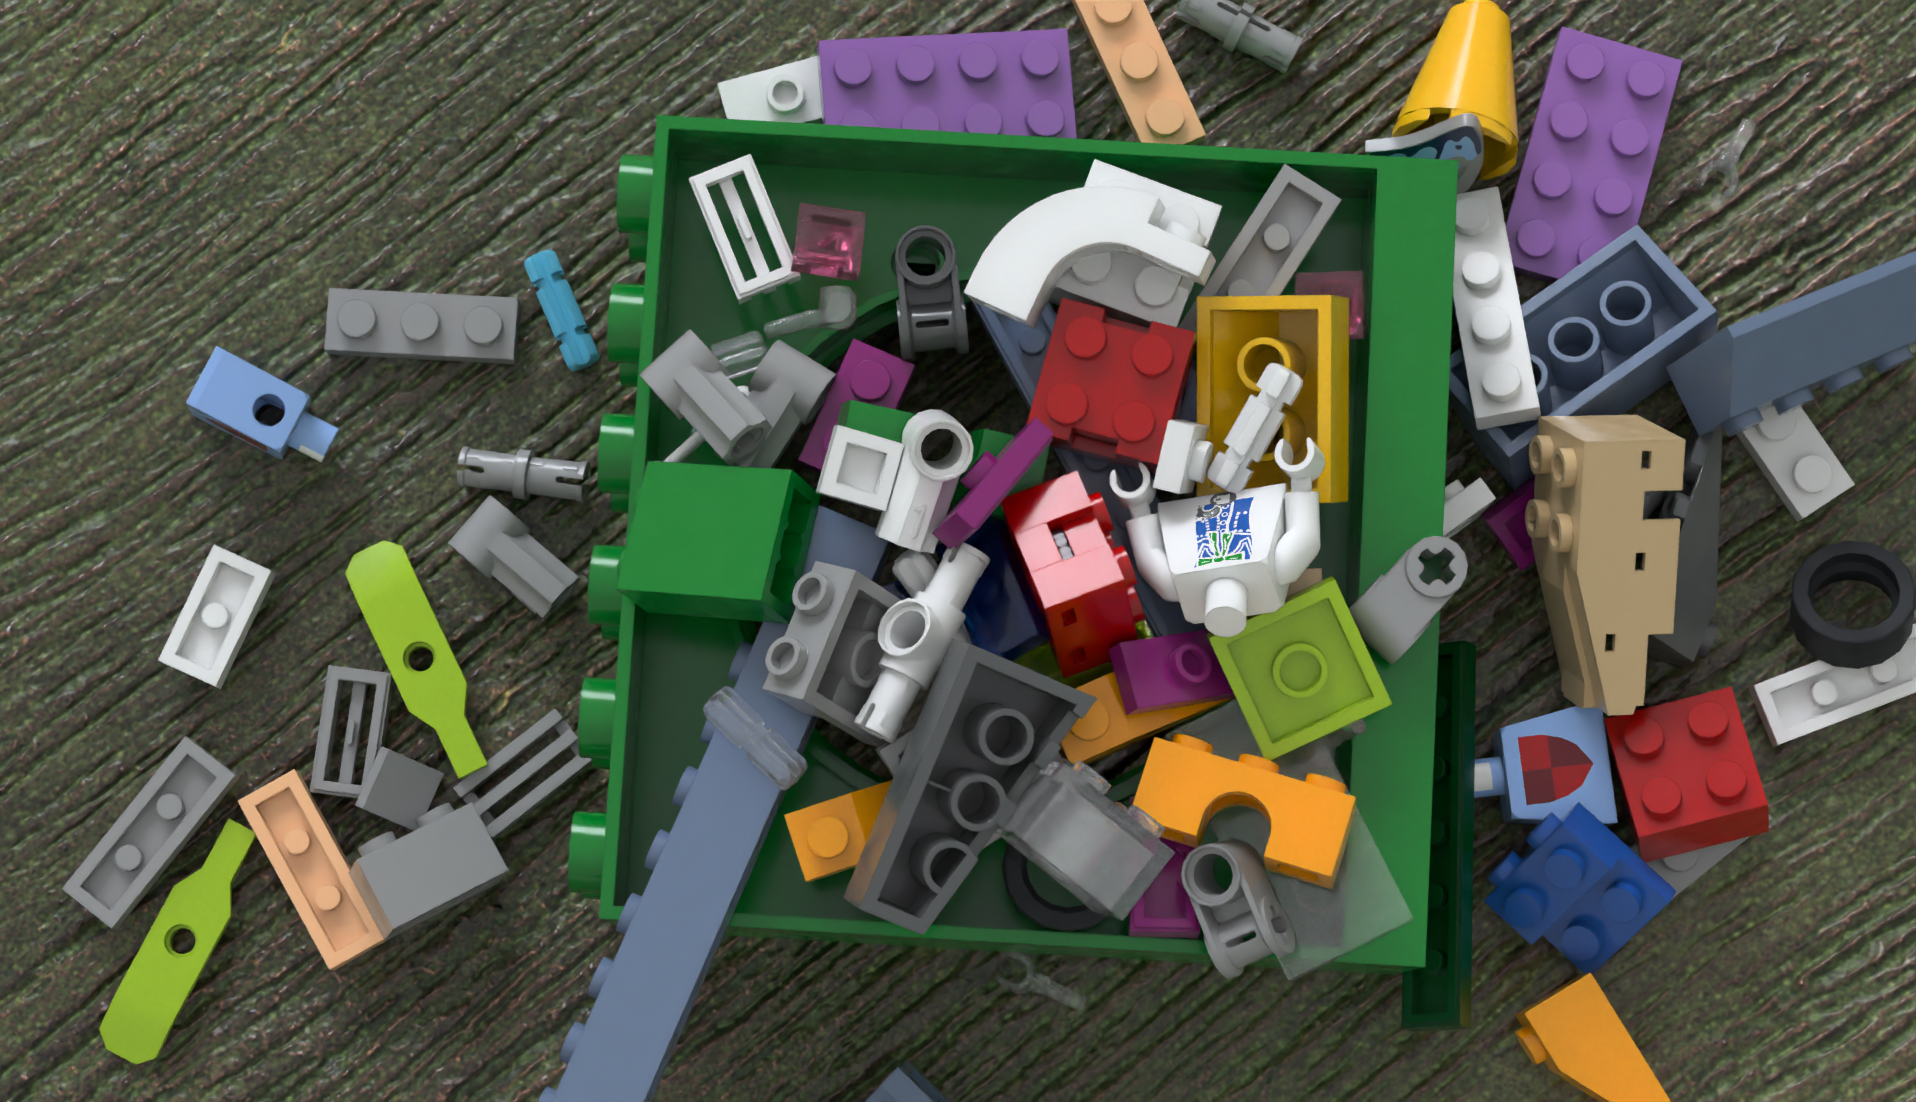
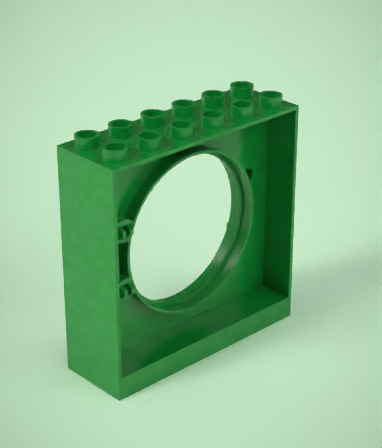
(650, 719)

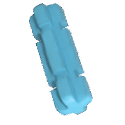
(561, 310)

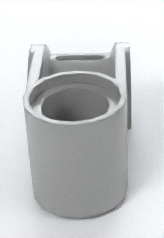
(1401, 605)
(1240, 910)

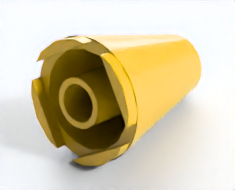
(1473, 74)

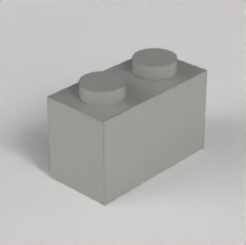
(426, 869)

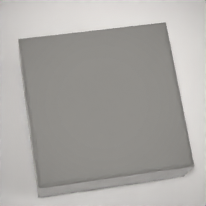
(399, 788)

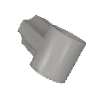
(699, 389)
(789, 393)
(503, 549)

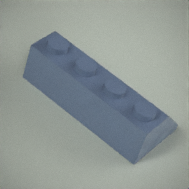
(1595, 343)
(1799, 348)

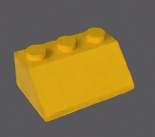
(1301, 333)

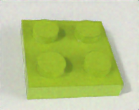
(1301, 670)

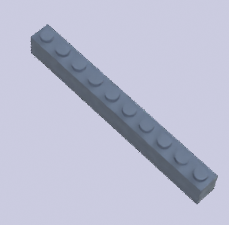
(696, 872)

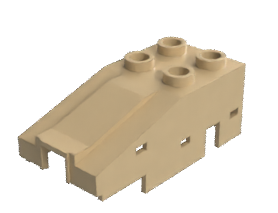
(1585, 547)

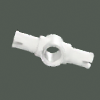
(916, 640)

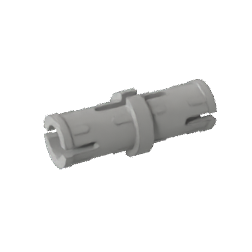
(1241, 30)
(523, 474)

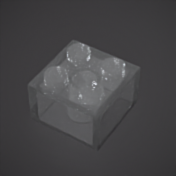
(1086, 840)

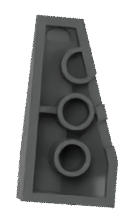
(1697, 568)

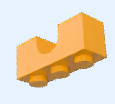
(1308, 819)

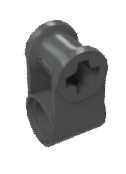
(930, 306)

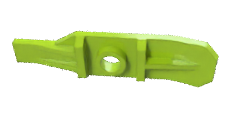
(402, 624)
(160, 976)

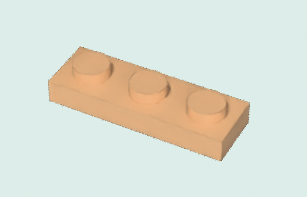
(1140, 71)
(311, 868)

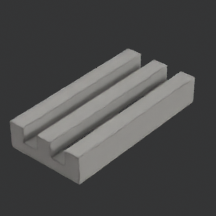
(326, 734)
(468, 786)

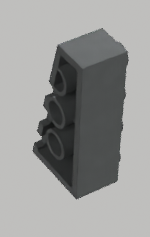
(959, 781)

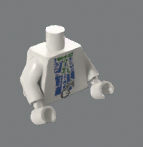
(1228, 549)

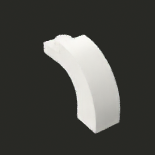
(1055, 233)

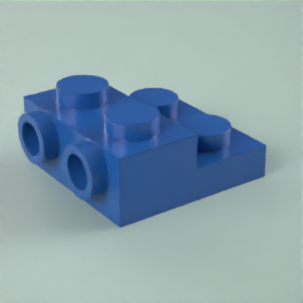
(1577, 889)

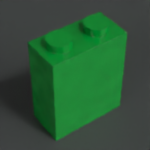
(718, 541)

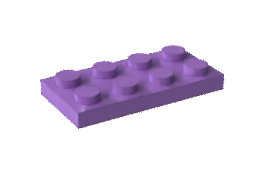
(951, 83)
(1588, 152)

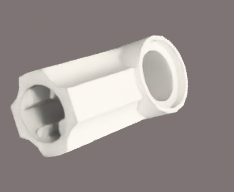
(924, 487)

